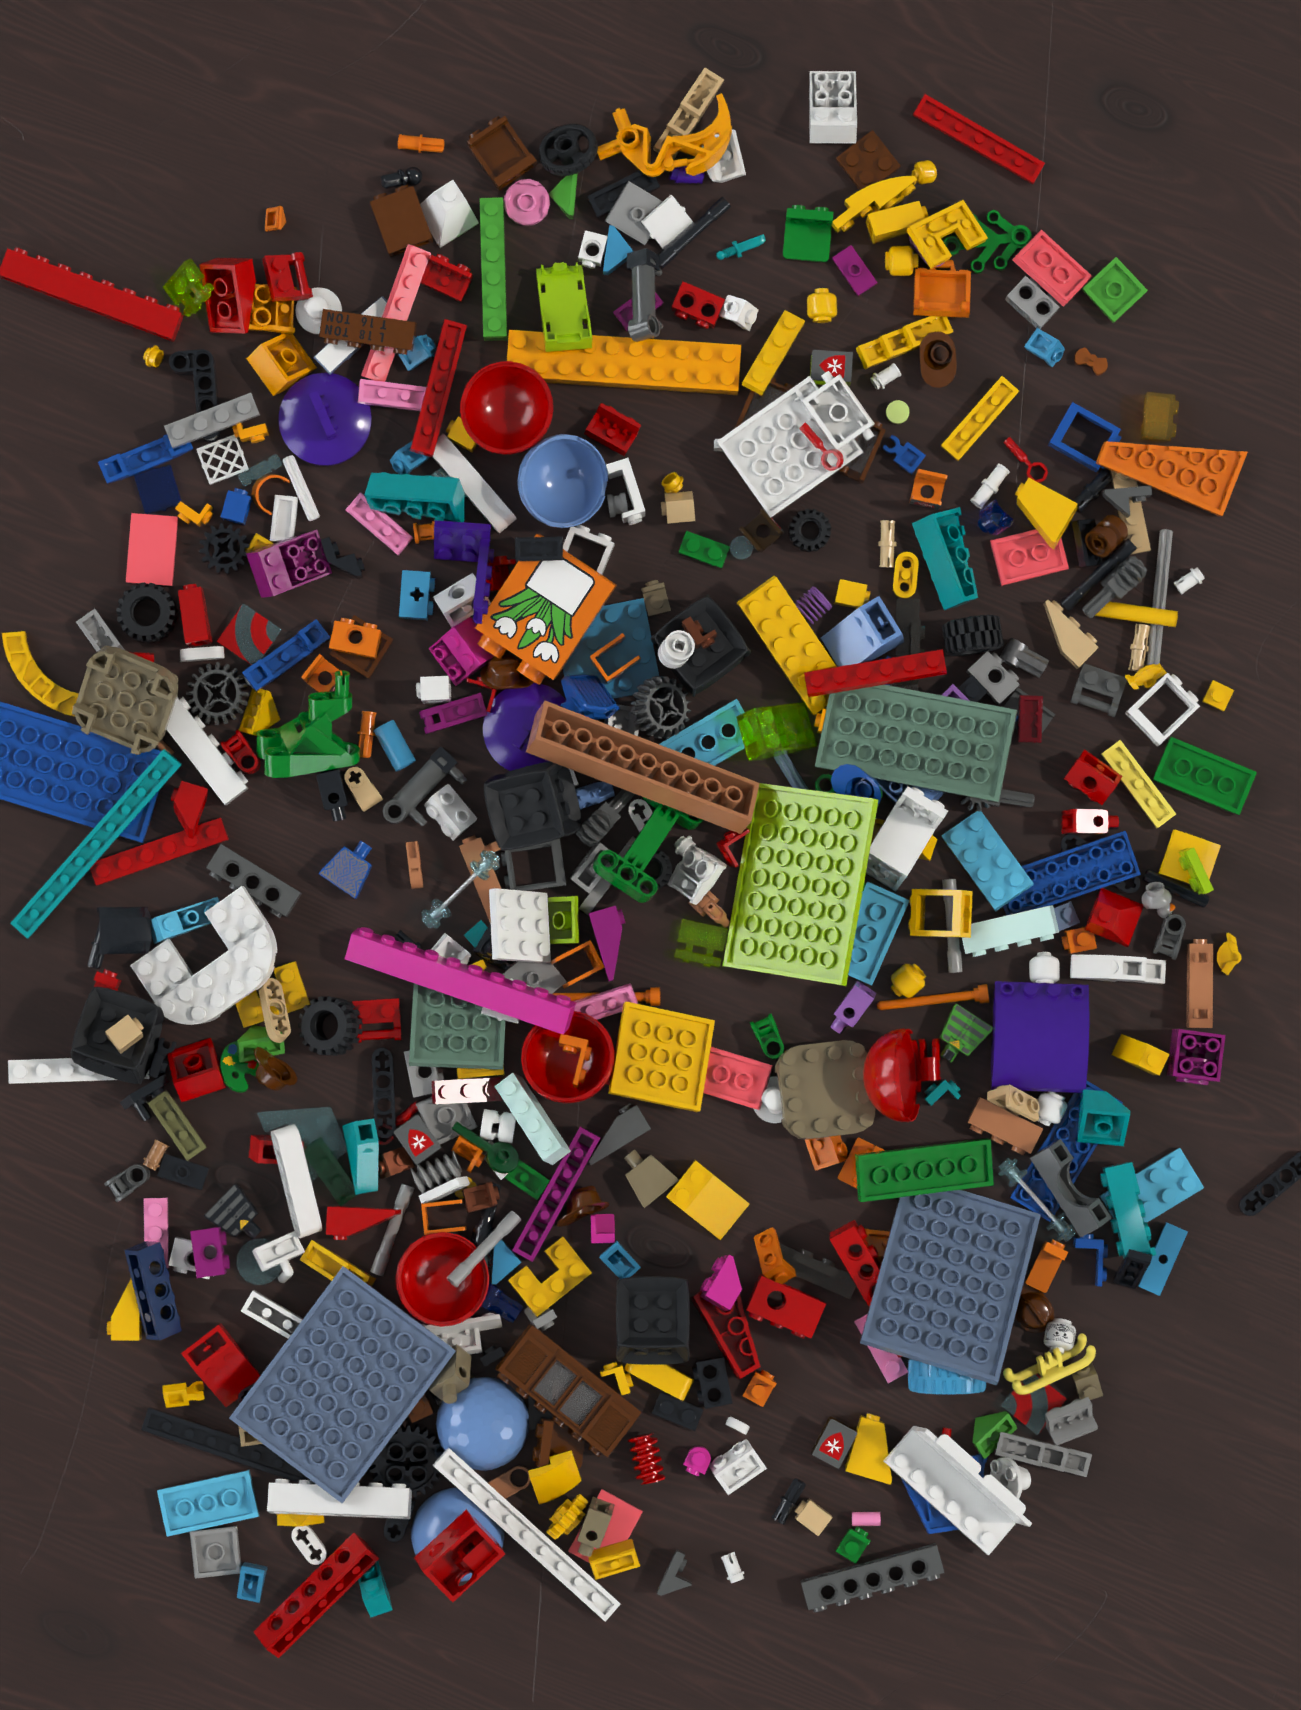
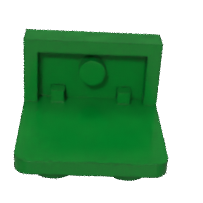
(807, 234)

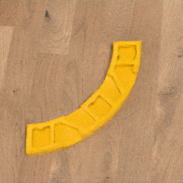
(33, 678)

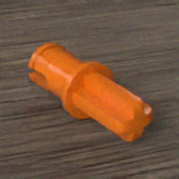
(420, 143)
(366, 733)

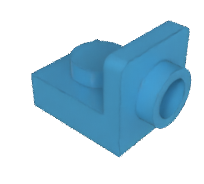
(1045, 347)
(423, 349)
(405, 461)

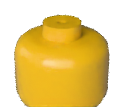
(924, 172)

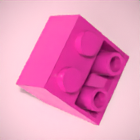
(459, 651)
(723, 1285)

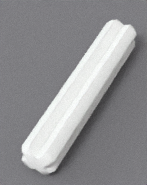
(301, 488)

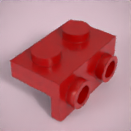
(446, 277)
(612, 429)

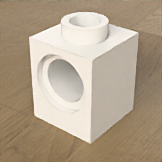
(592, 239)

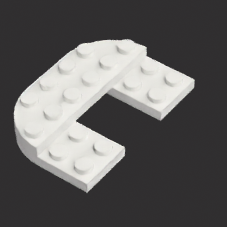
(223, 982)

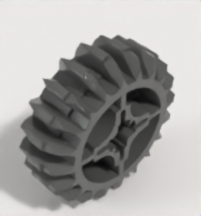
(224, 685)
(668, 703)

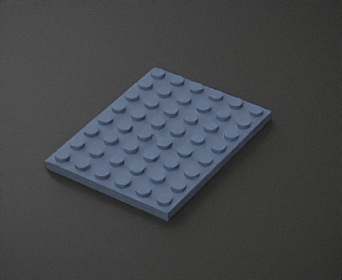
(951, 1282)
(342, 1384)

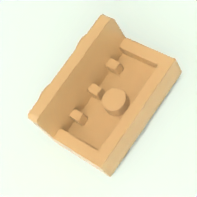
(1015, 1101)

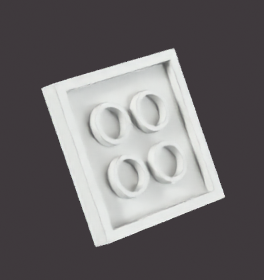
(519, 926)

